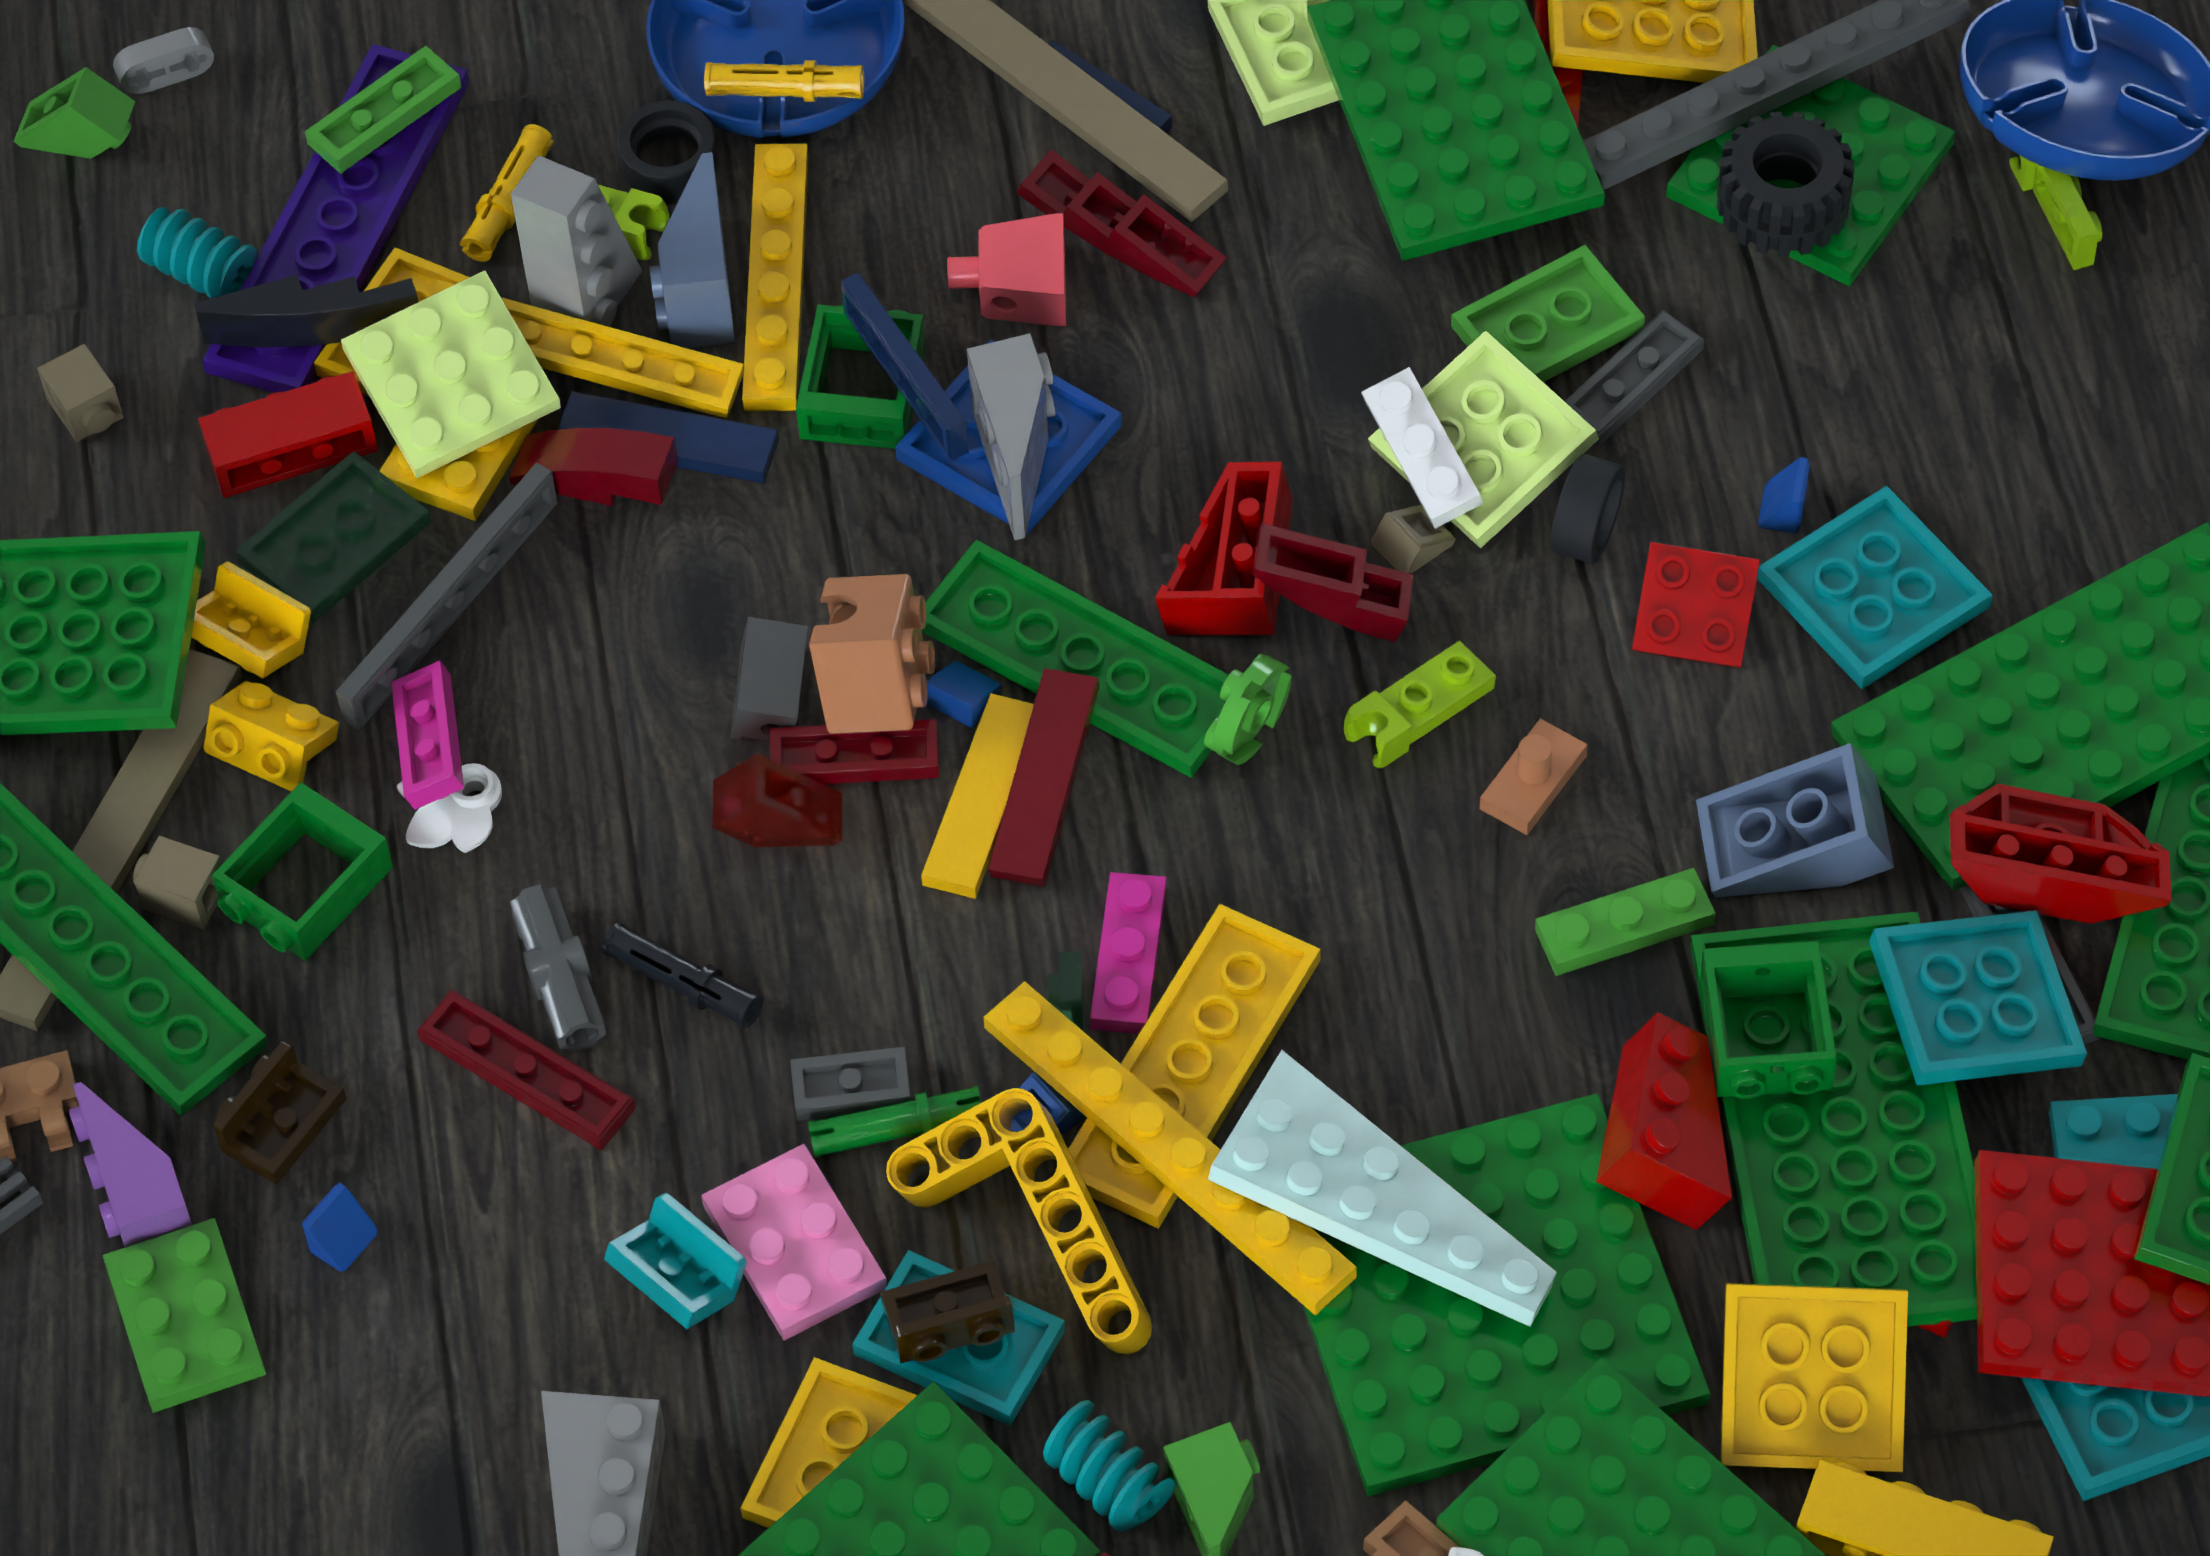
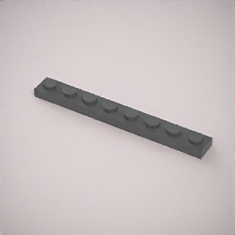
(1766, 84)

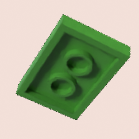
(1554, 315)
(184, 1315)

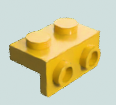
(250, 622)
(267, 733)

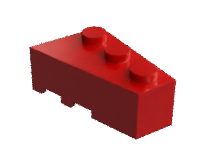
(1214, 578)
(1666, 1125)

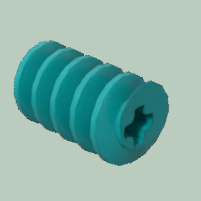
(195, 252)
(1104, 1472)

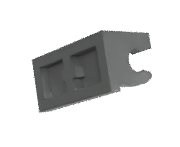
(768, 678)

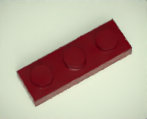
(858, 755)

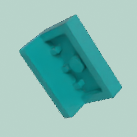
(678, 1262)

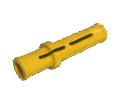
(785, 80)
(496, 209)

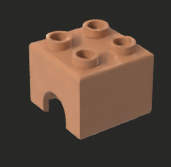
(872, 654)

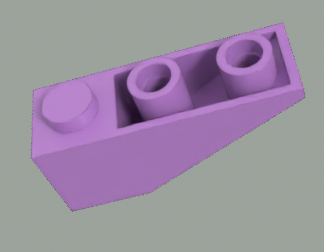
(134, 1171)

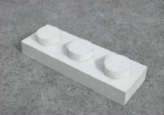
(1422, 447)

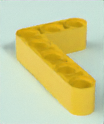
(1047, 1199)

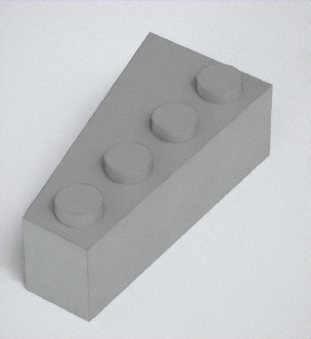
(571, 244)
(603, 1471)

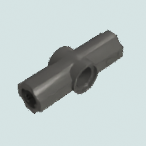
(558, 968)

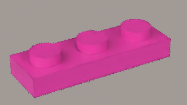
(427, 735)
(1128, 952)

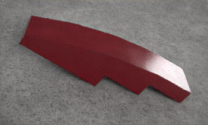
(1123, 228)

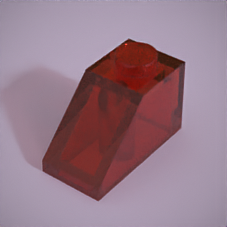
(775, 806)

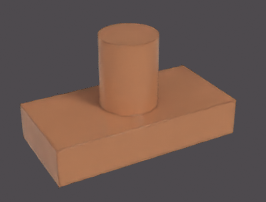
(1533, 776)

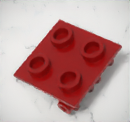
(1695, 604)

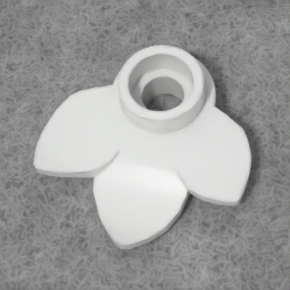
(458, 816)

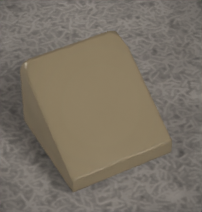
(1409, 539)

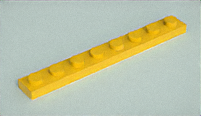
(1165, 1145)

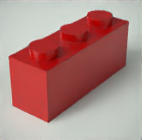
(287, 434)

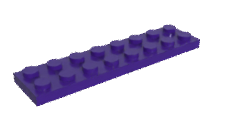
(336, 227)

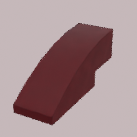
(601, 463)
(1333, 581)

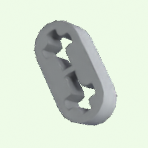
(163, 60)

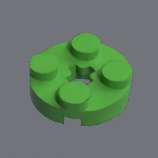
(1250, 702)

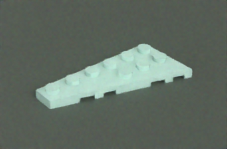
(1342, 1175)

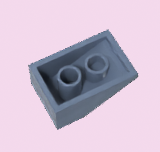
(694, 267)
(1796, 828)

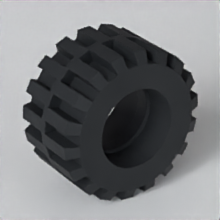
(1789, 151)

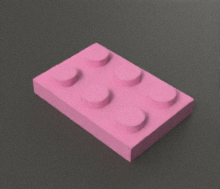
(796, 1241)

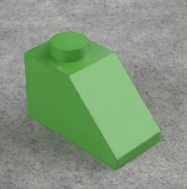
(77, 117)
(1213, 1485)

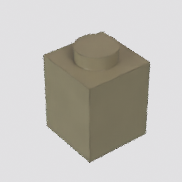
(80, 393)
(177, 882)

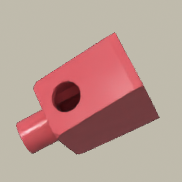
(1017, 271)

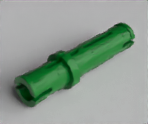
(889, 1121)

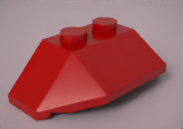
(2056, 856)

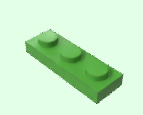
(383, 109)
(1625, 921)

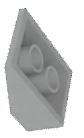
(1011, 416)

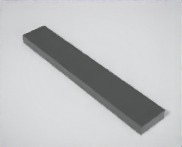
(447, 596)

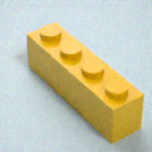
(1872, 1517)

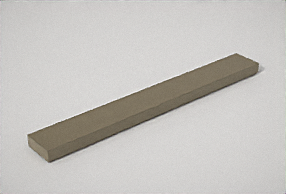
(1078, 102)
(130, 813)

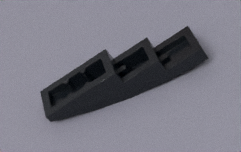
(287, 316)

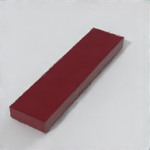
(1044, 777)
(526, 1069)

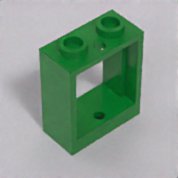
(846, 417)
(330, 826)
(1786, 970)

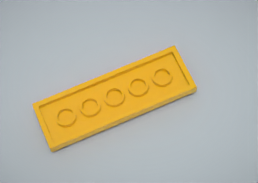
(1201, 1047)

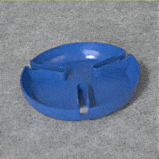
(778, 32)
(2087, 86)

